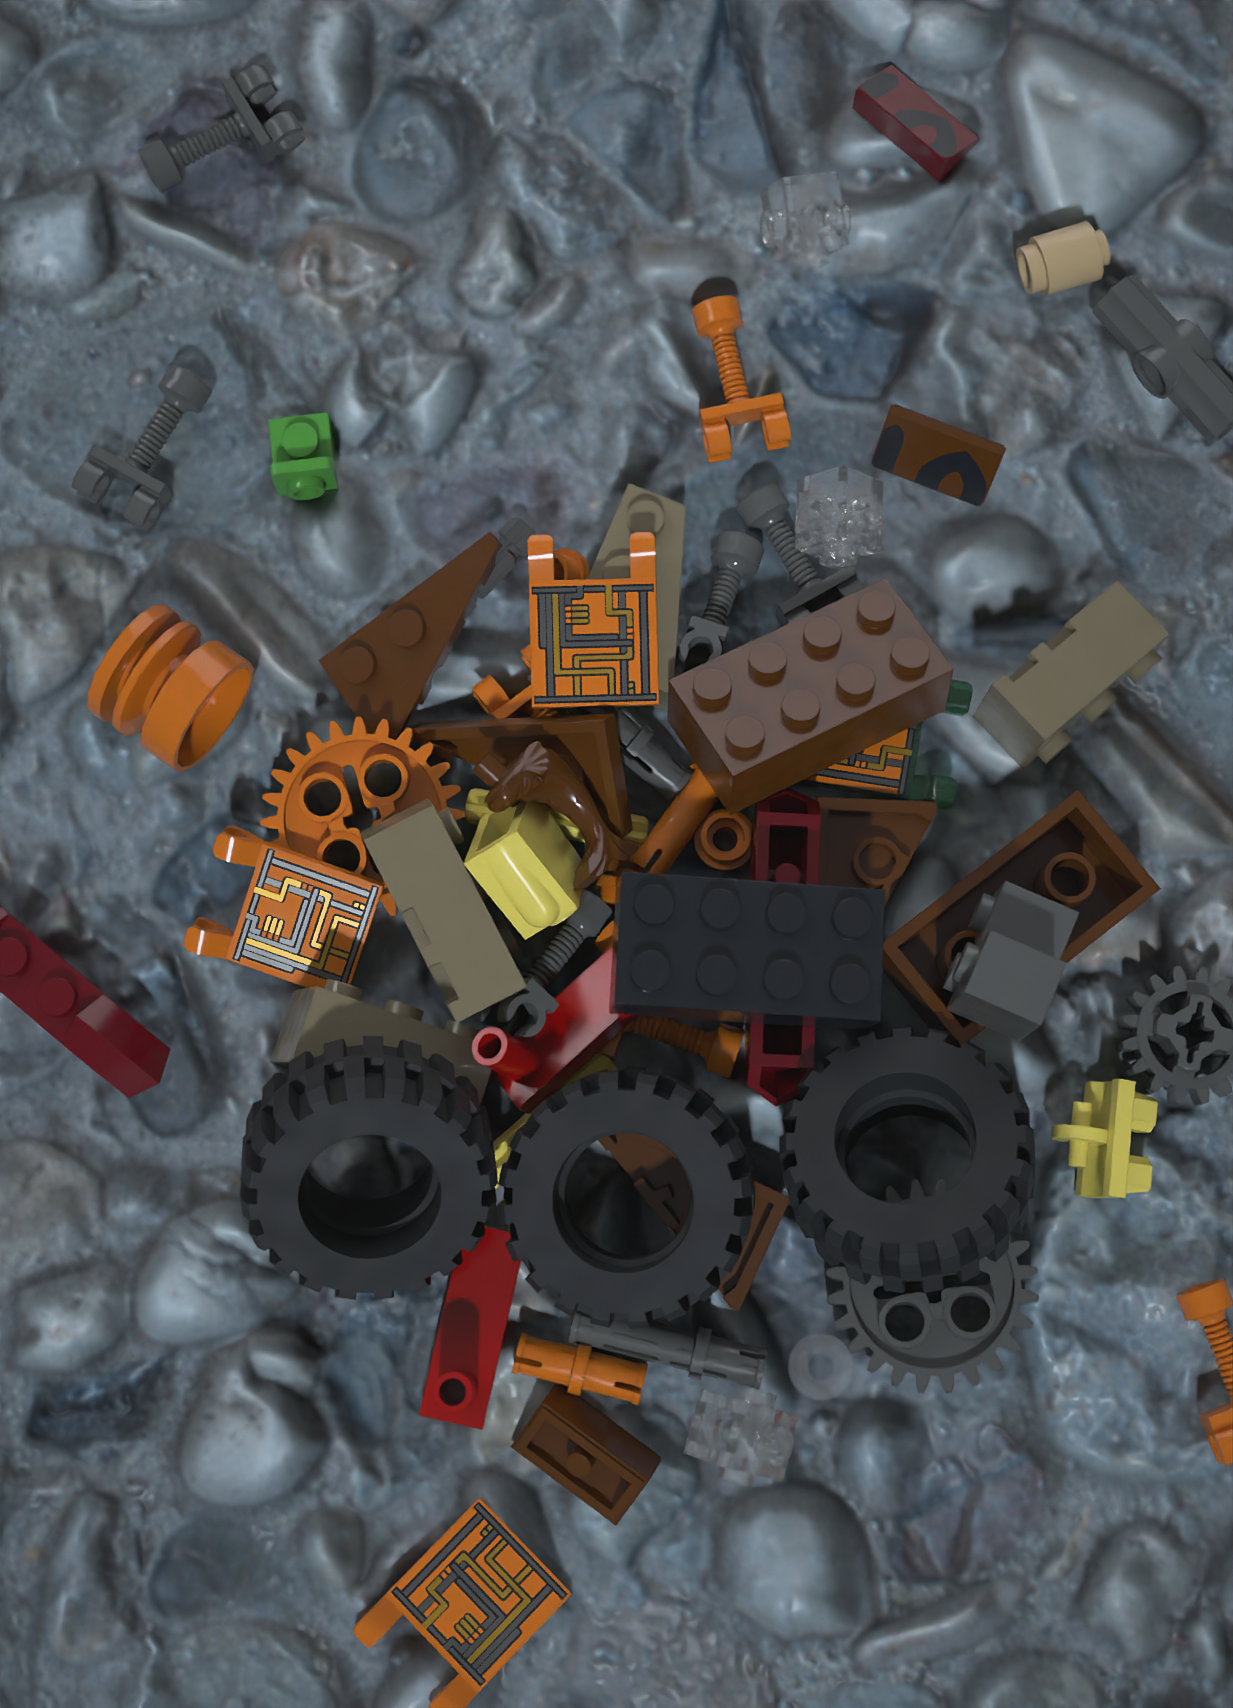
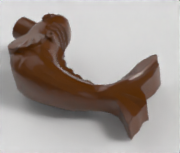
(548, 779)

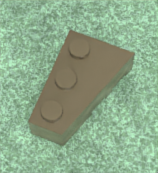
(1071, 676)
(445, 908)
(337, 1012)

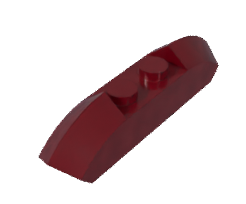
(783, 851)
(77, 1011)

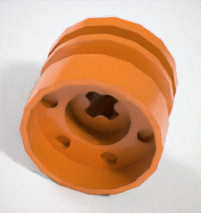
(170, 687)

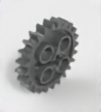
(941, 1346)

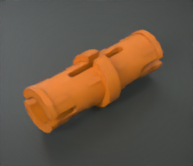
(579, 1368)

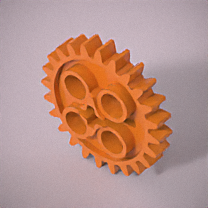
(314, 834)

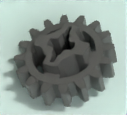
(1181, 1063)

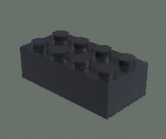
(747, 951)

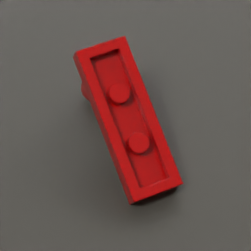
(571, 1036)
(471, 1333)

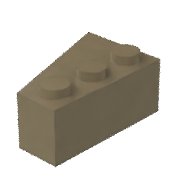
(664, 518)

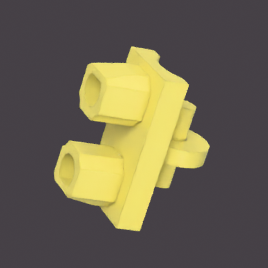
(1102, 1139)

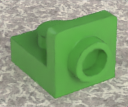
(303, 456)

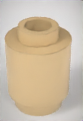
(1063, 259)

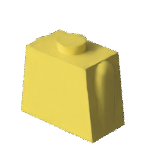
(526, 866)

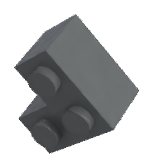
(1014, 961)

